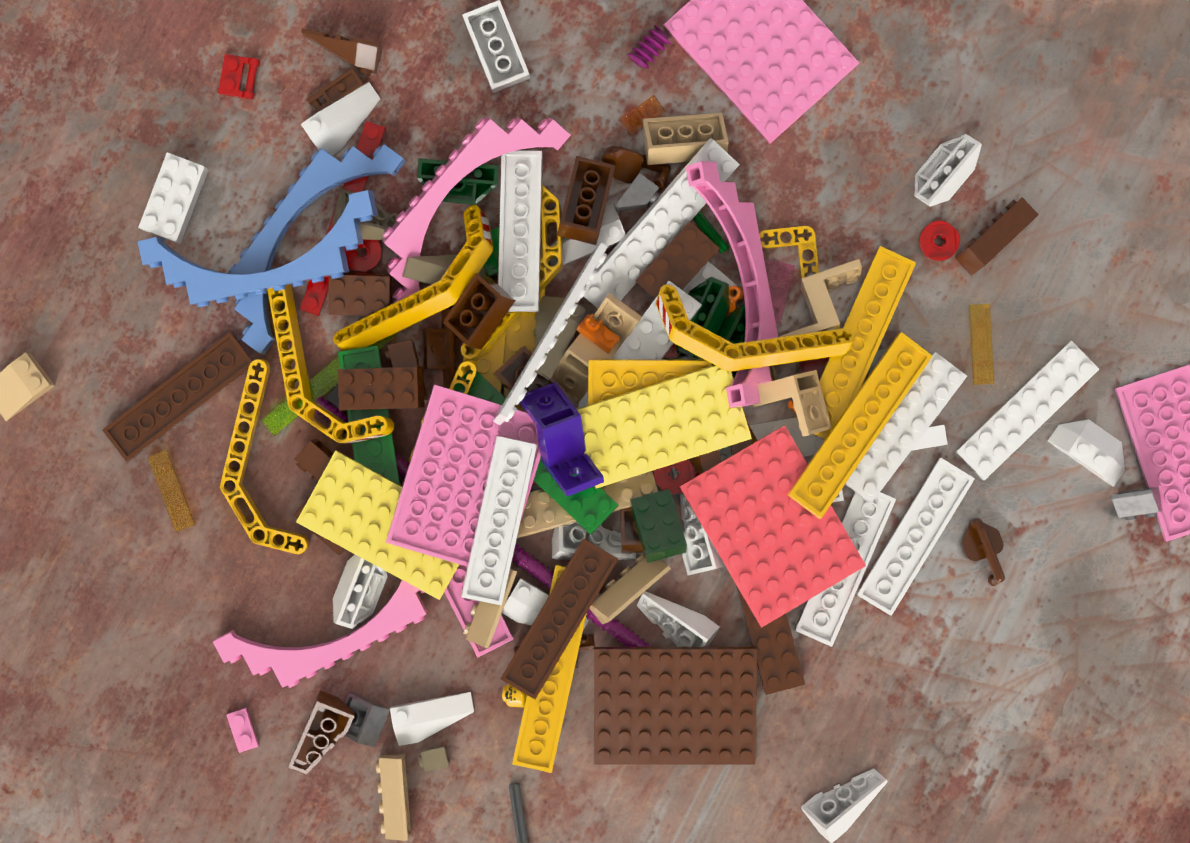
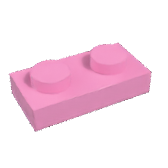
(242, 730)

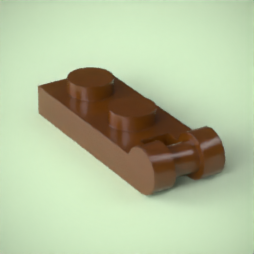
(336, 90)

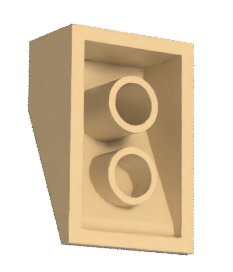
(22, 384)

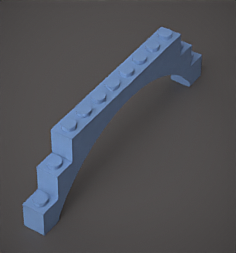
(315, 180)
(323, 260)

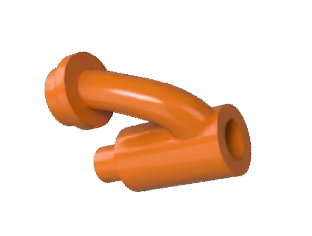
(735, 293)

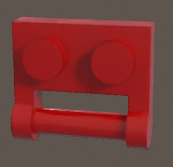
(232, 76)

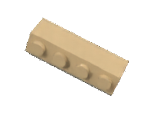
(681, 137)
(627, 588)
(487, 617)
(394, 797)

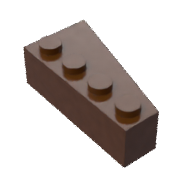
(997, 236)

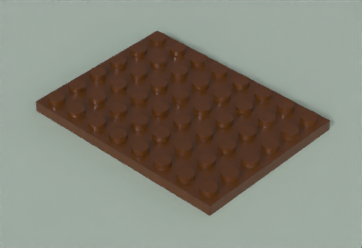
(675, 705)

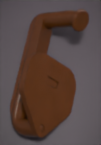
(629, 163)
(984, 542)

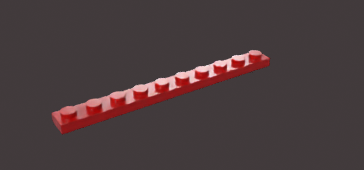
(368, 143)

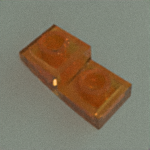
(648, 109)

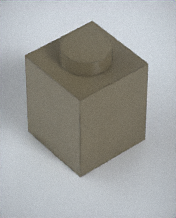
(434, 758)

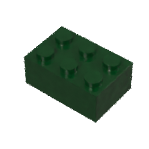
(658, 525)

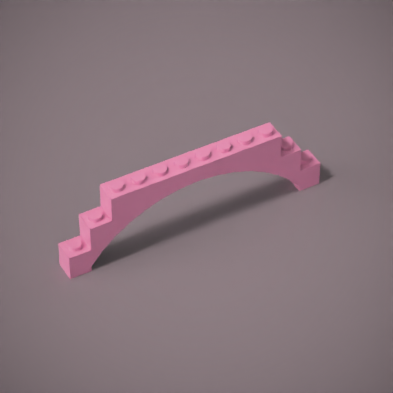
(477, 148)
(742, 231)
(297, 662)

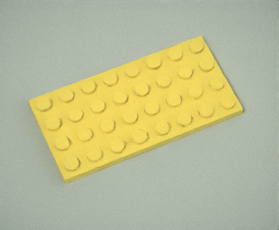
(662, 424)
(356, 512)

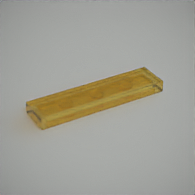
(981, 344)
(171, 491)

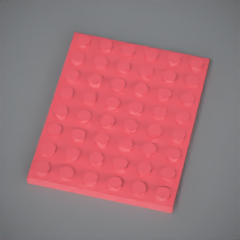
(765, 537)

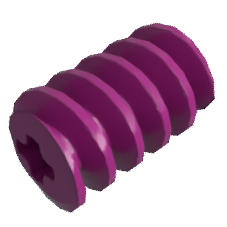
(649, 48)

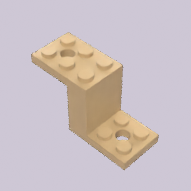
(817, 299)
(575, 360)
(806, 396)

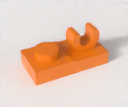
(598, 333)

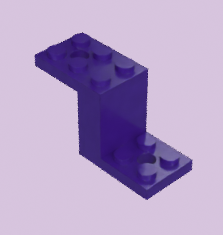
(561, 439)

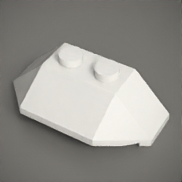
(946, 170)
(1091, 448)
(357, 592)

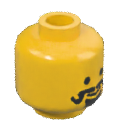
(513, 696)

